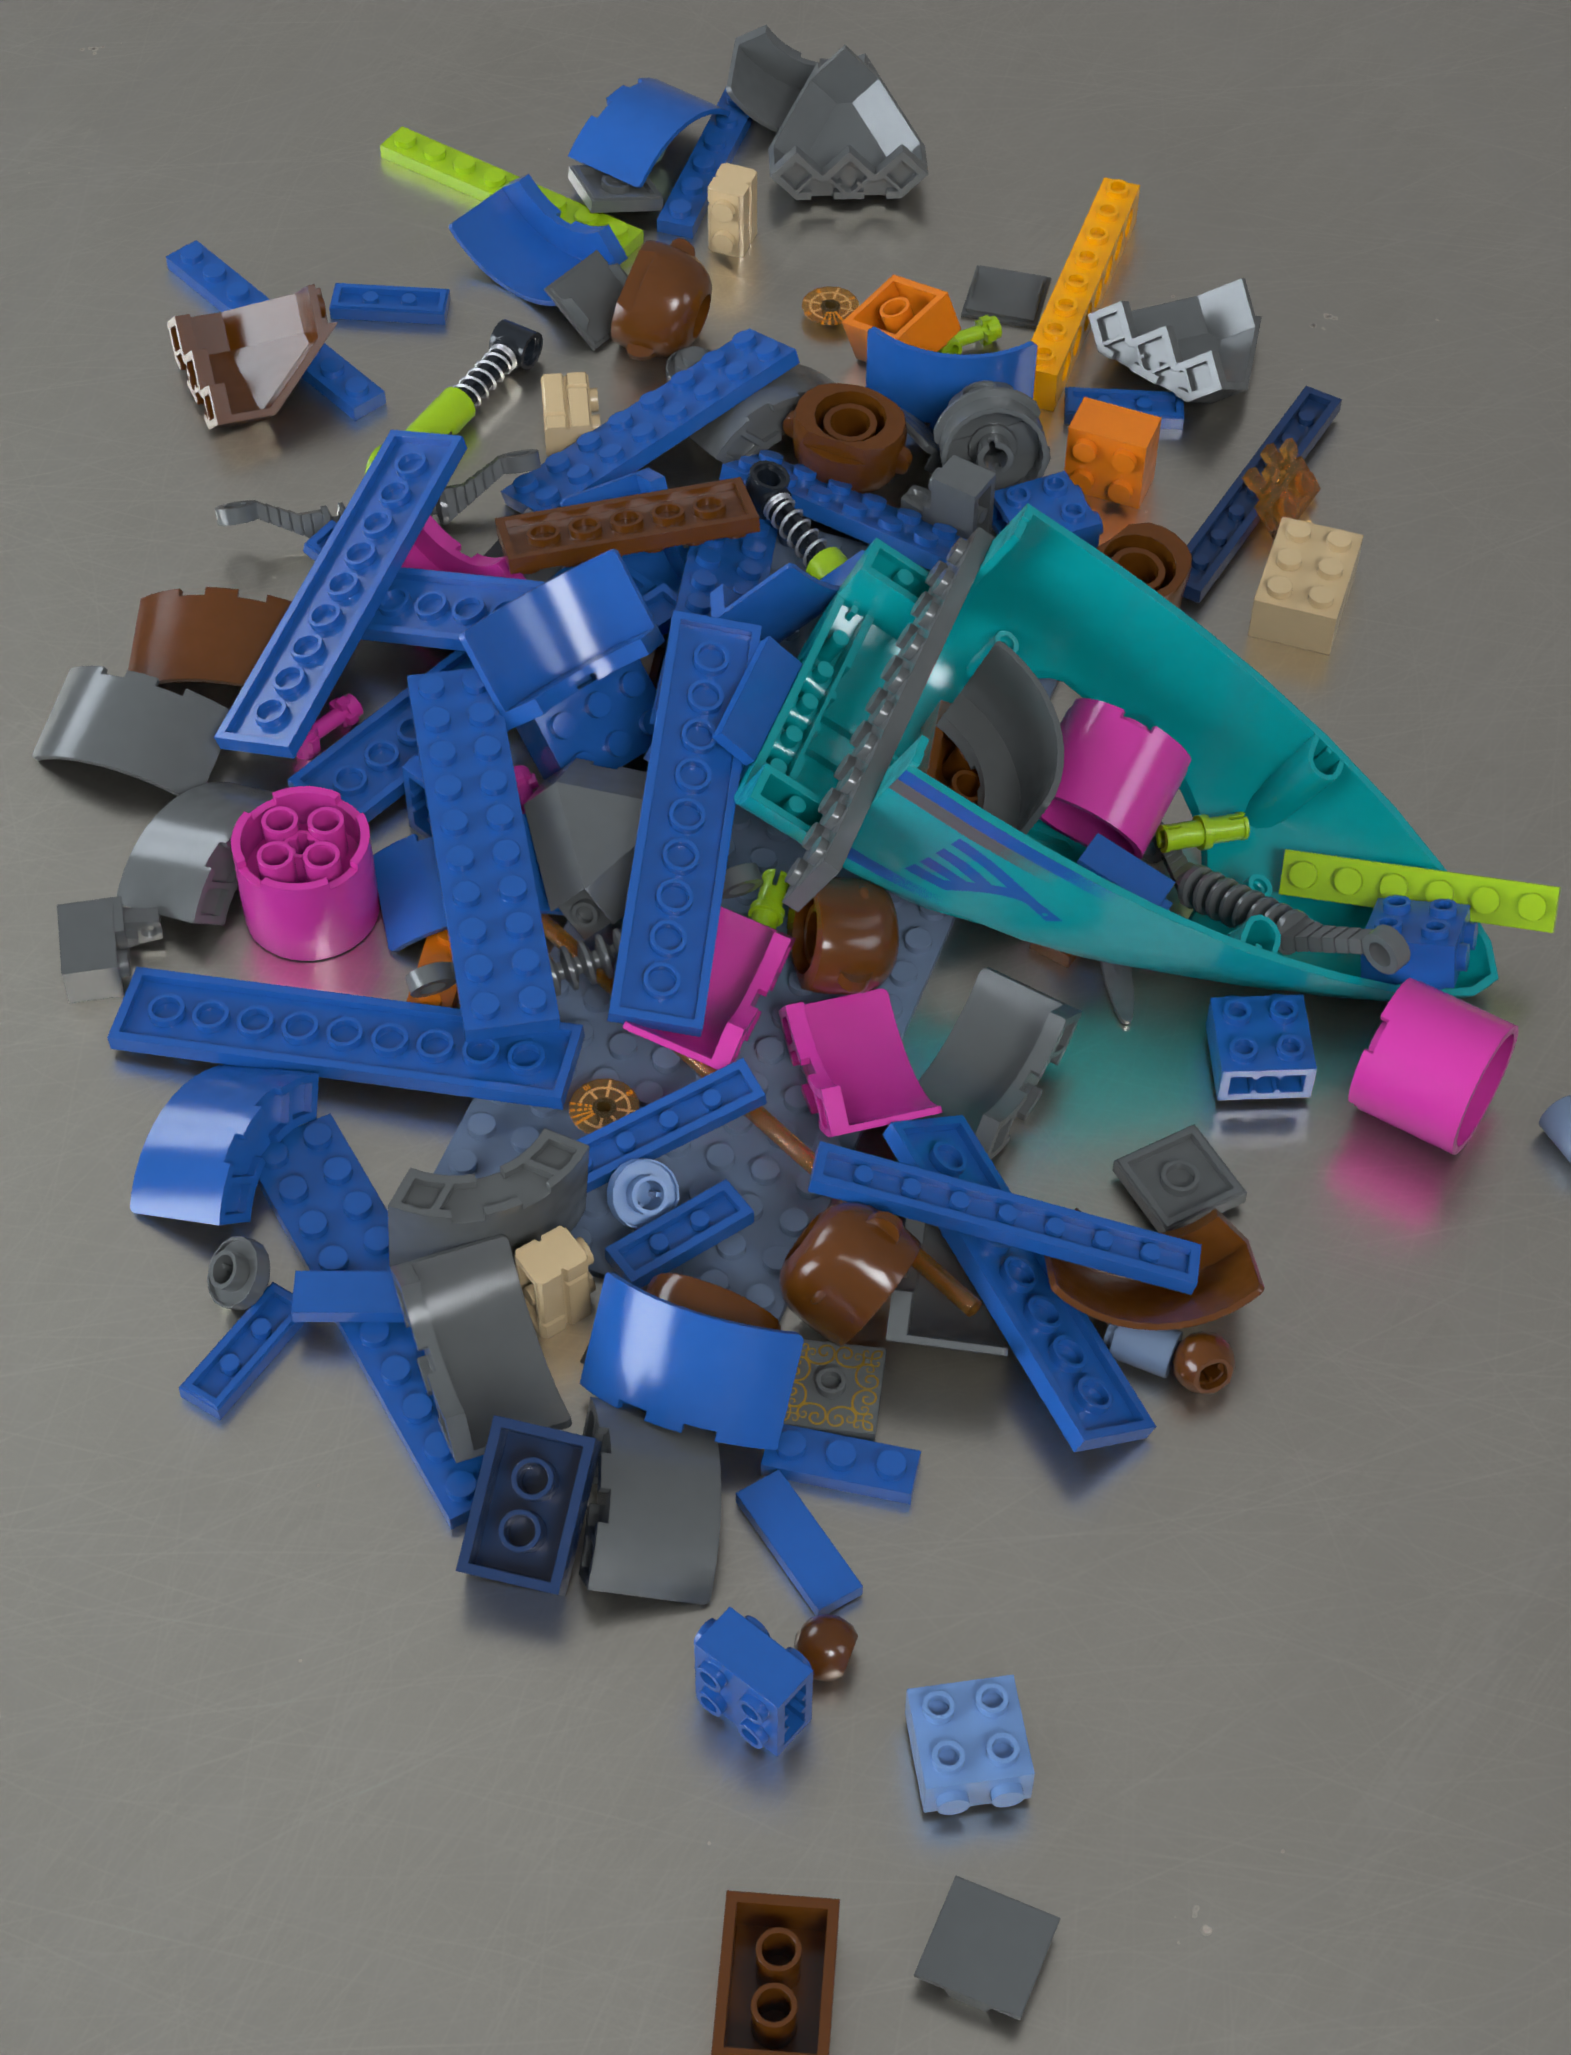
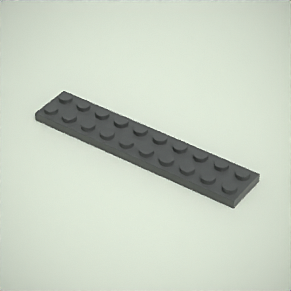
(889, 715)

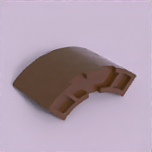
(203, 636)
(1225, 1283)

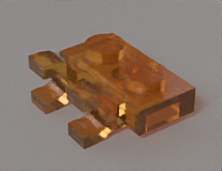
(1284, 487)

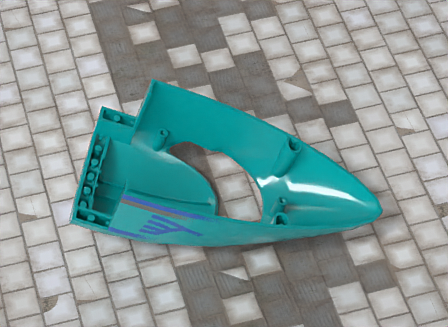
(1112, 642)

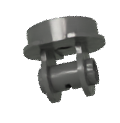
(996, 431)

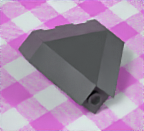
(846, 137)
(1189, 345)
(586, 840)

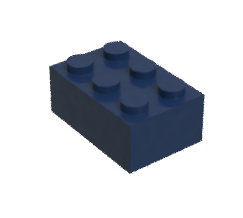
(529, 1505)

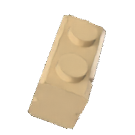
(732, 210)
(567, 409)
(556, 1280)

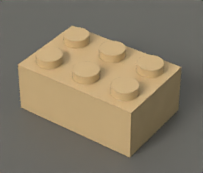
(1305, 585)

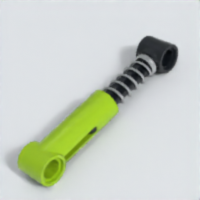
(509, 348)
(770, 495)

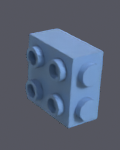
(969, 1744)

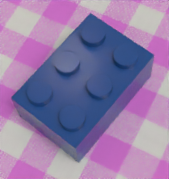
(598, 723)

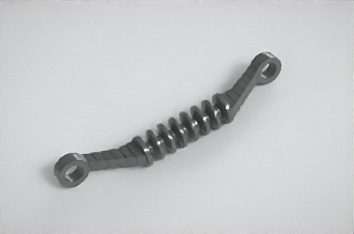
(451, 502)
(1234, 903)
(440, 975)

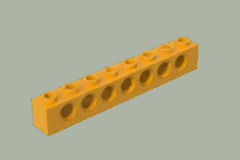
(1082, 287)

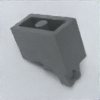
(957, 496)
(97, 945)

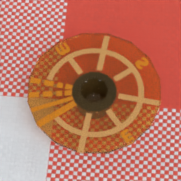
(829, 305)
(601, 1103)

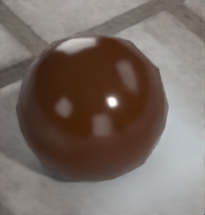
(1203, 1362)
(827, 1645)

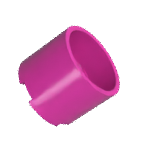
(1114, 777)
(306, 874)
(1433, 1065)

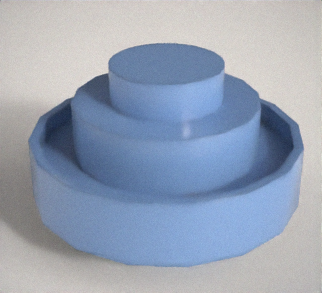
(641, 1192)

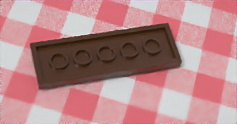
(627, 524)

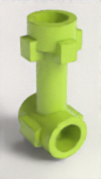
(985, 330)

